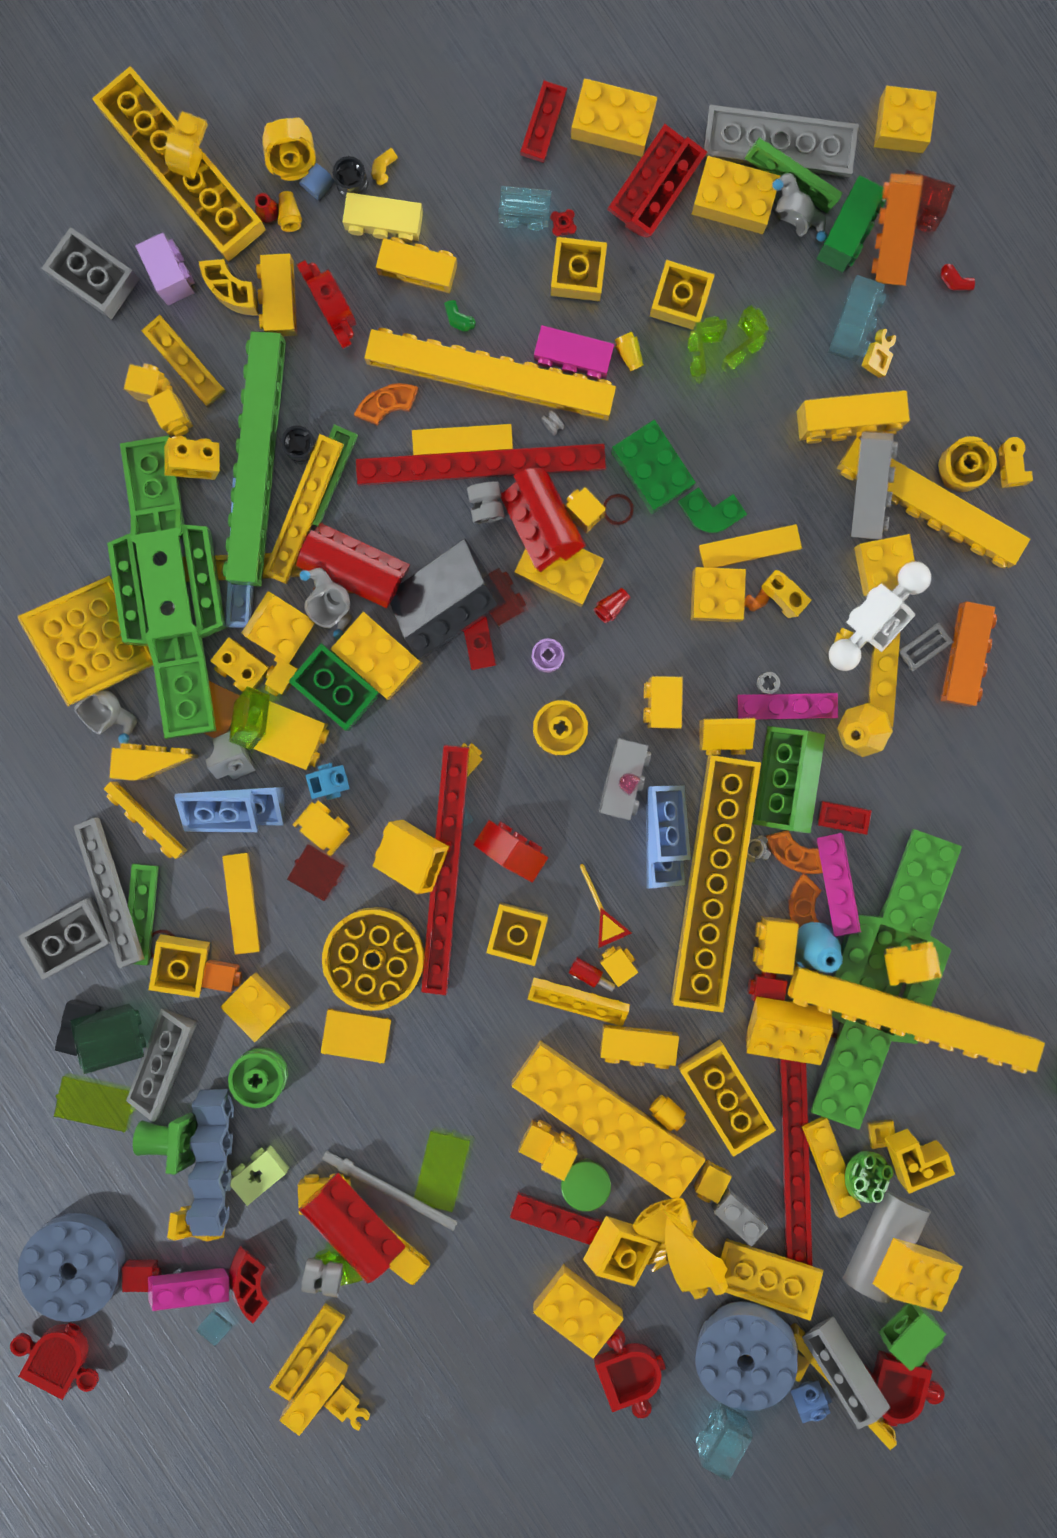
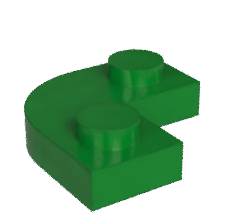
(711, 518)

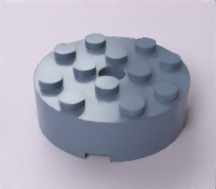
(51, 1282)
(740, 1380)

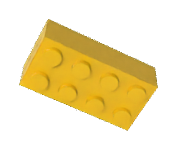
(852, 415)
(726, 1098)

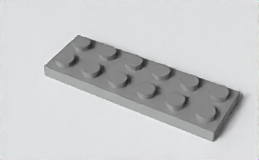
(812, 142)

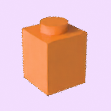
(221, 976)

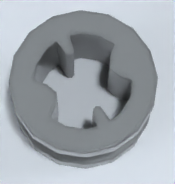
(552, 422)
(760, 681)

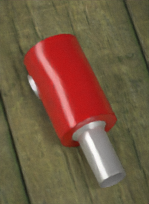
(589, 974)

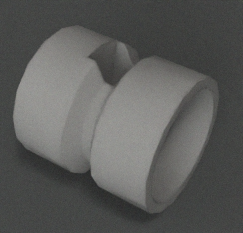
(485, 502)
(322, 1277)

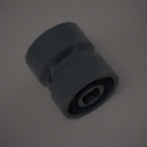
(350, 176)
(298, 444)

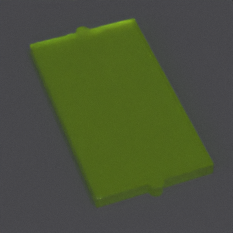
(93, 1104)
(441, 1170)

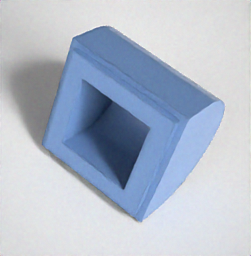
(317, 181)

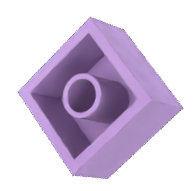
(166, 268)

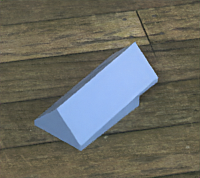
(231, 809)
(666, 836)

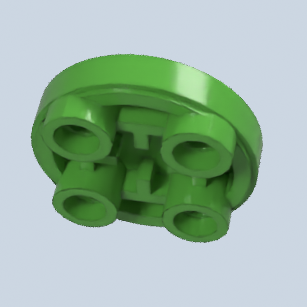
(868, 1177)
(586, 1185)

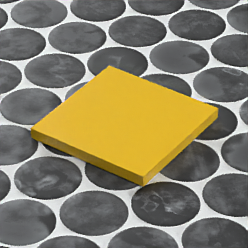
(83, 641)

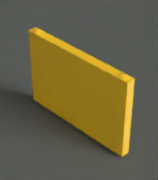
(356, 1036)

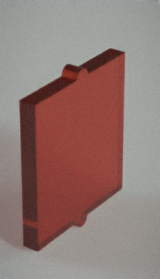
(316, 872)

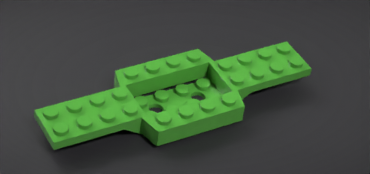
(144, 587)
(901, 923)

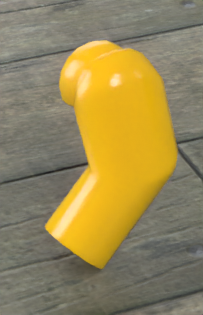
(380, 164)

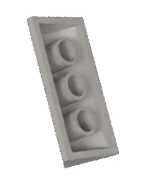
(161, 1063)

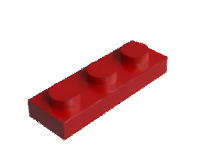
(543, 121)

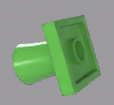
(168, 1141)

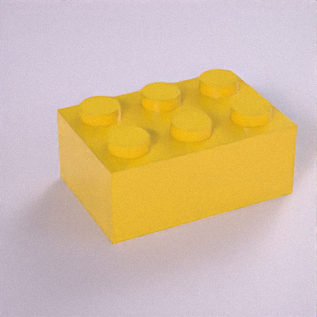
(613, 117)
(735, 195)
(563, 578)
(376, 656)
(788, 1031)
(917, 1275)
(578, 1311)

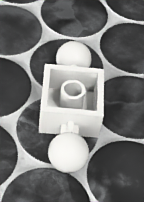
(880, 616)

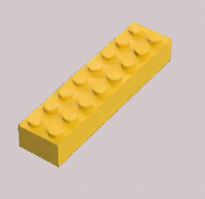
(207, 198)
(608, 1120)

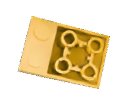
(133, 763)

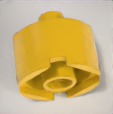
(288, 148)
(973, 452)
(322, 828)
(912, 965)

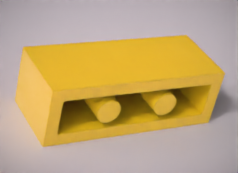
(416, 264)
(277, 294)
(639, 1046)
(314, 1393)

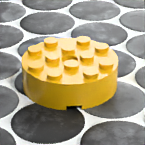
(394, 942)

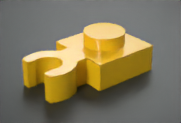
(878, 355)
(344, 1404)

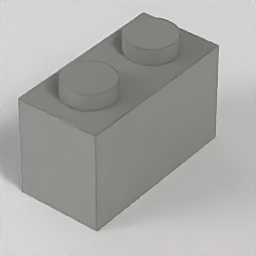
(740, 1217)

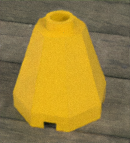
(872, 725)

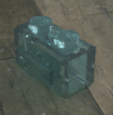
(524, 207)

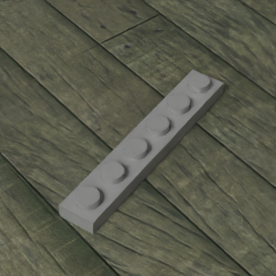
(109, 892)

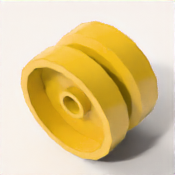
(575, 727)

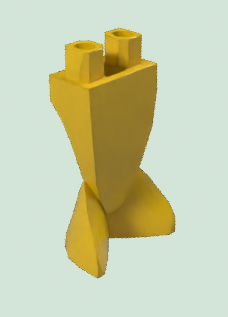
(689, 1260)

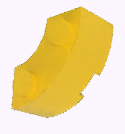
(230, 291)

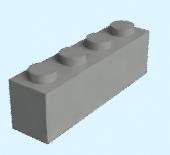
(872, 485)
(846, 1372)

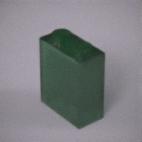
(108, 1038)

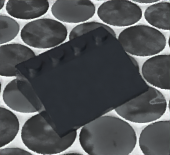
(444, 599)

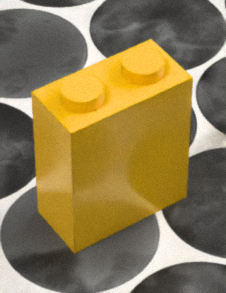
(292, 736)
(410, 856)

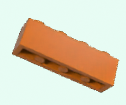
(898, 228)
(968, 654)

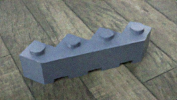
(210, 1174)

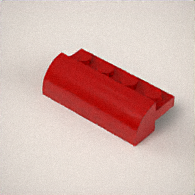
(656, 181)
(541, 518)
(353, 564)
(352, 1228)

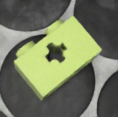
(251, 1187)

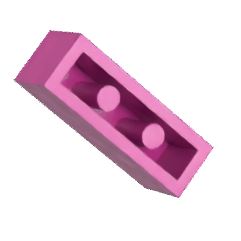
(573, 353)
(188, 1289)

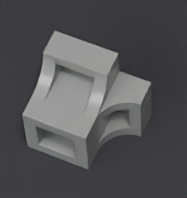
(229, 759)

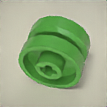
(249, 1089)

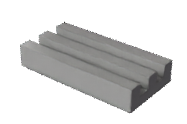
(908, 658)

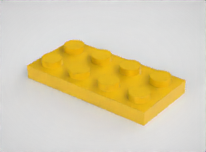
(771, 1279)

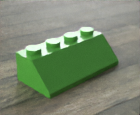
(789, 779)

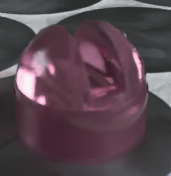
(628, 783)

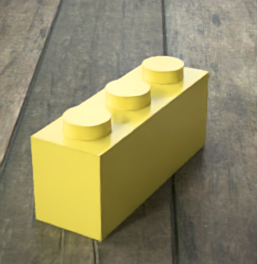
(382, 217)

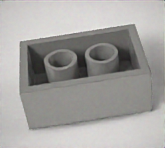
(90, 273)
(626, 758)
(65, 938)

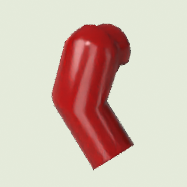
(954, 280)

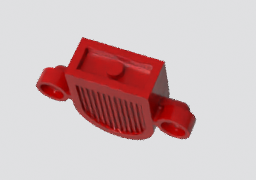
(329, 301)
(56, 1360)
(629, 1374)
(904, 1388)

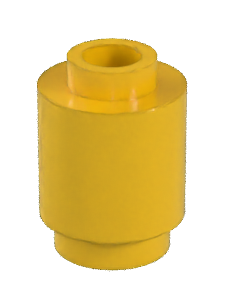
(667, 1113)

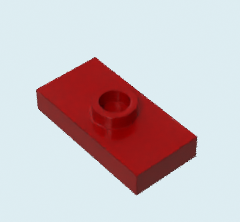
(479, 645)
(844, 817)

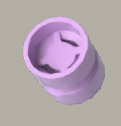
(547, 655)

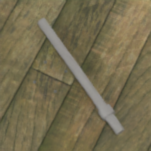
(346, 1167)

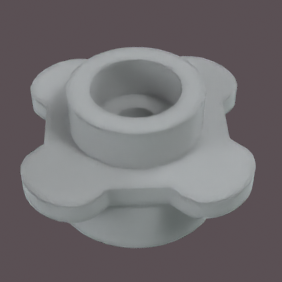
(763, 852)

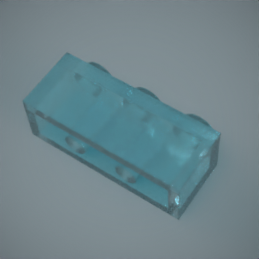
(857, 318)

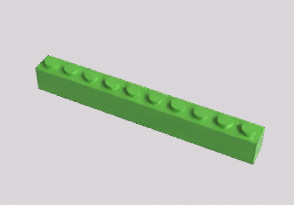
(255, 459)

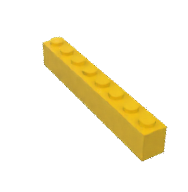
(946, 512)

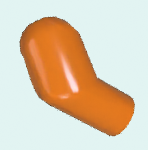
(758, 602)

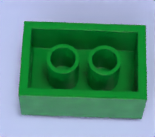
(852, 224)
(653, 466)
(334, 687)

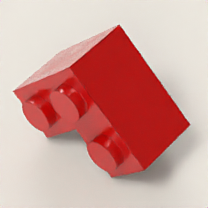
(511, 850)

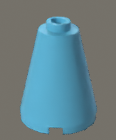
(818, 948)

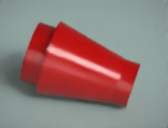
(266, 208)
(610, 606)

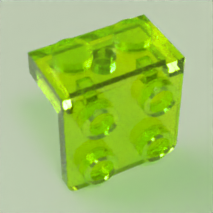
(755, 328)
(704, 332)

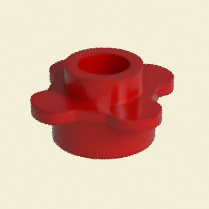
(558, 228)

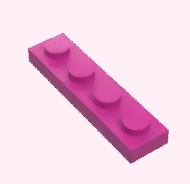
(787, 706)
(838, 885)

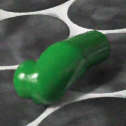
(458, 320)

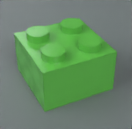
(912, 1335)

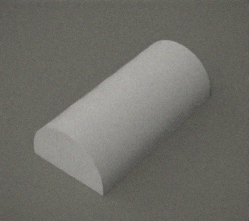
(890, 1219)

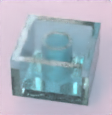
(723, 1441)

